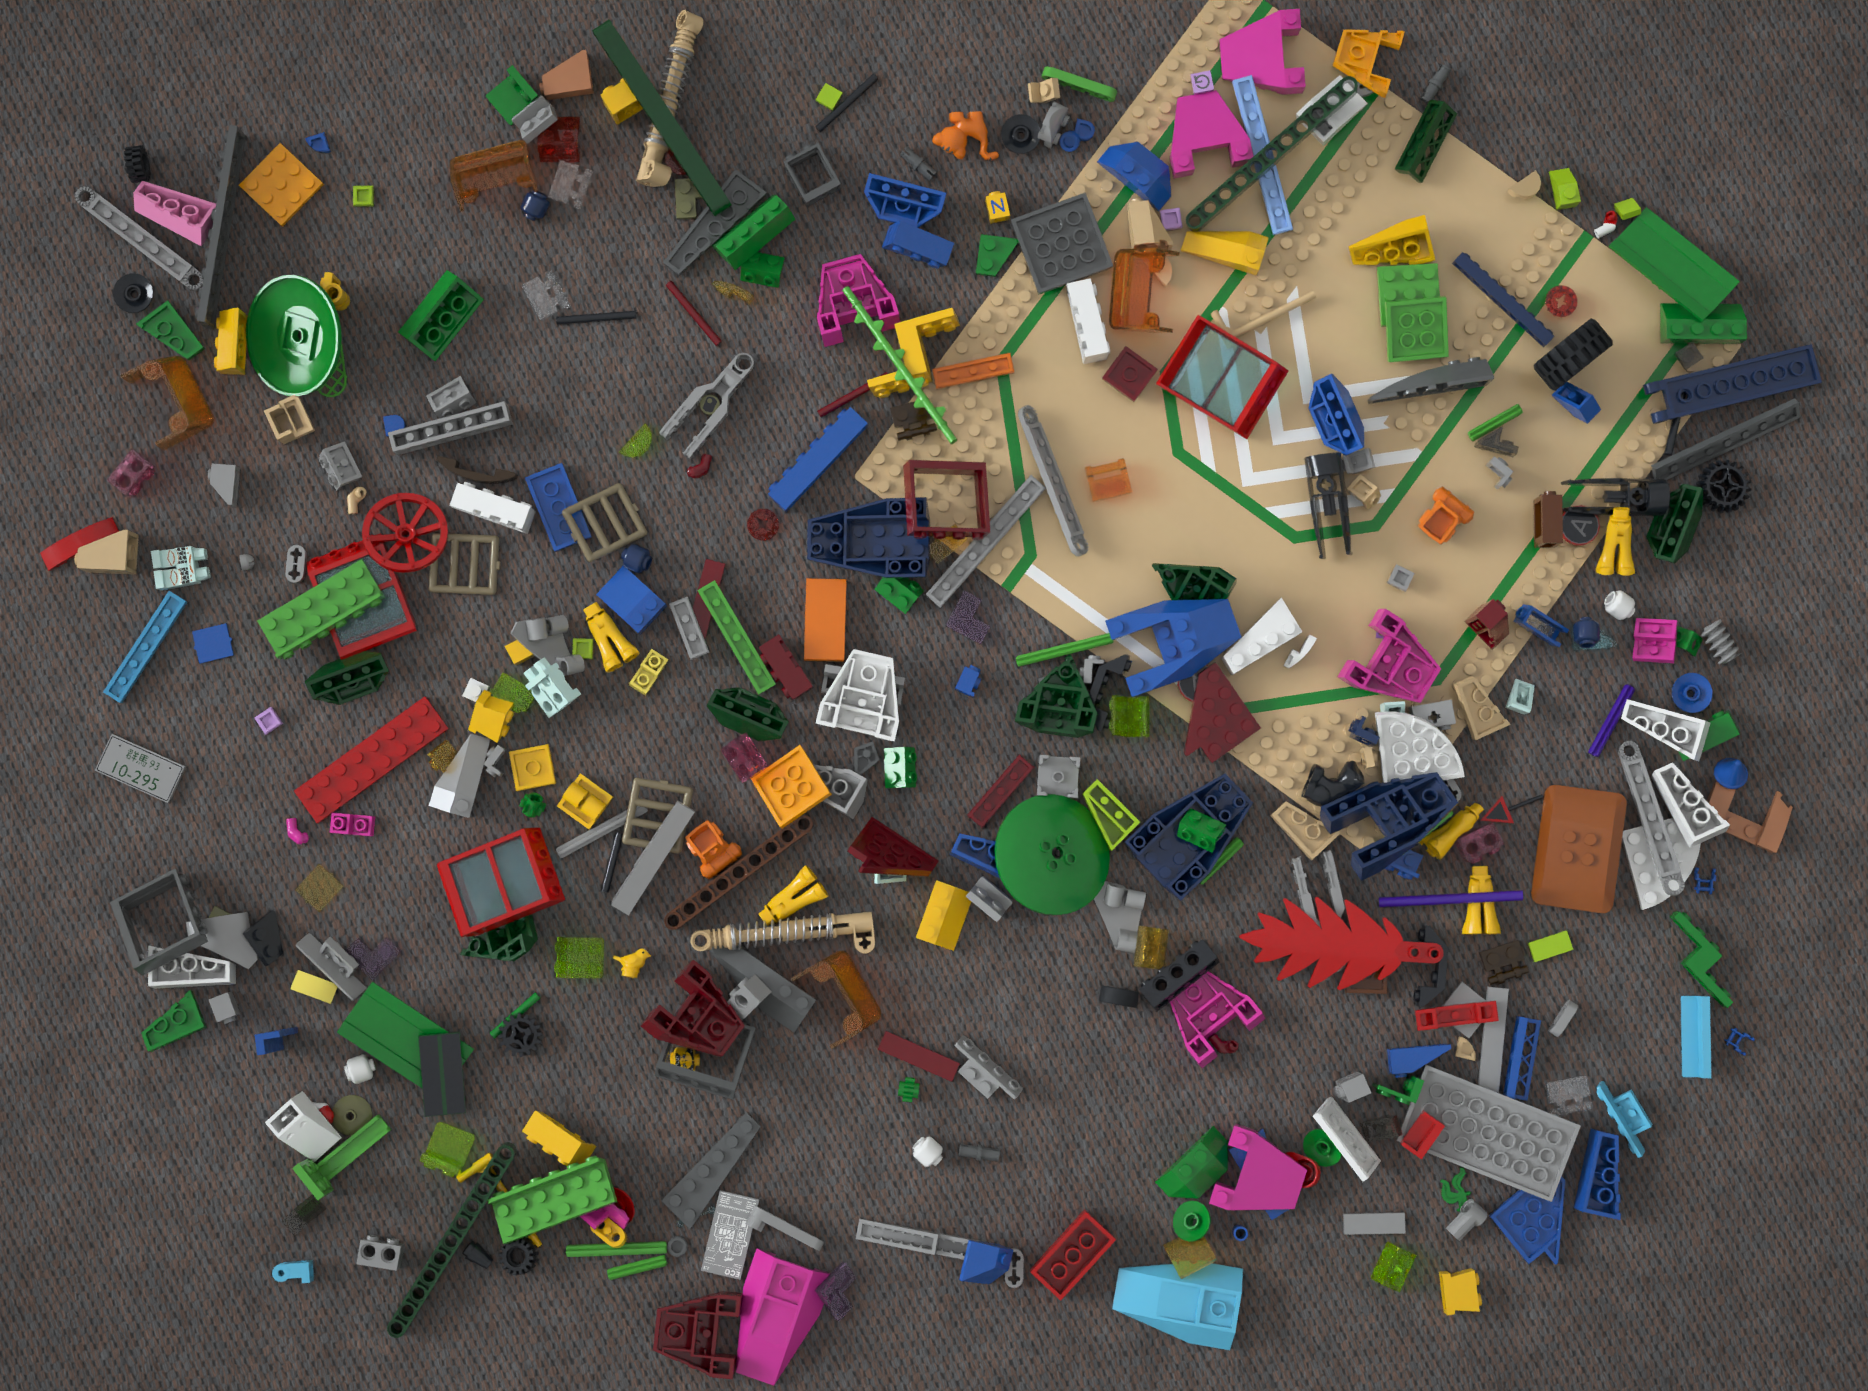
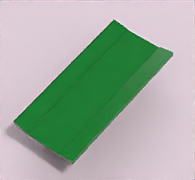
(1674, 264)
(390, 1031)

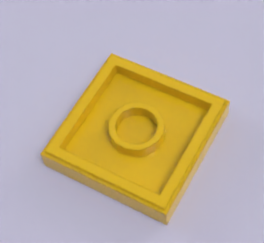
(532, 767)

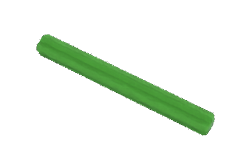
(1064, 649)
(632, 1248)

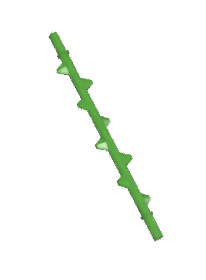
(902, 372)

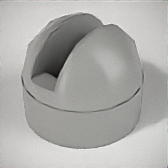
(246, 562)

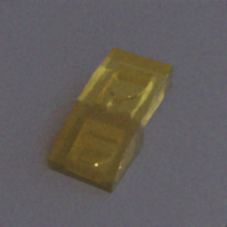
(728, 289)
(943, 547)

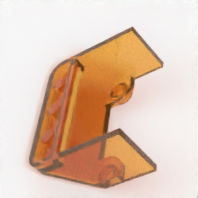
(491, 169)
(1132, 289)
(194, 410)
(853, 988)

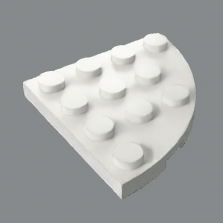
(1414, 748)
(1643, 868)

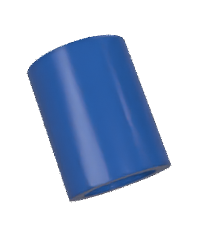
(1245, 1235)

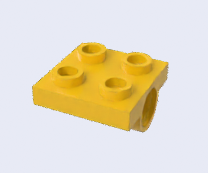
(331, 285)
(584, 801)

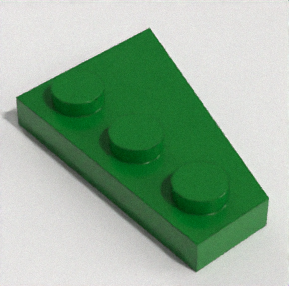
(171, 330)
(178, 1022)

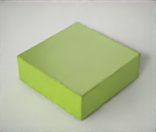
(829, 96)
(363, 196)
(1627, 209)
(583, 647)

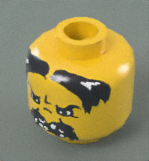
(685, 1058)

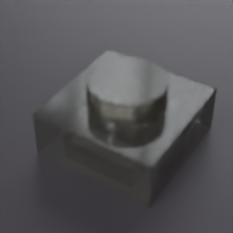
(1688, 355)

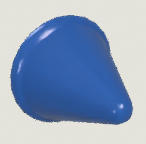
(1730, 773)

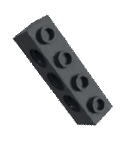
(1175, 986)

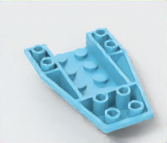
(1194, 1308)

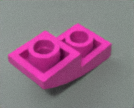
(352, 824)

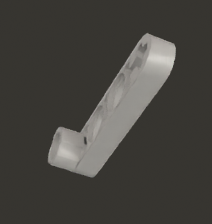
(760, 1217)

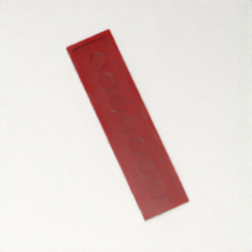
(371, 759)

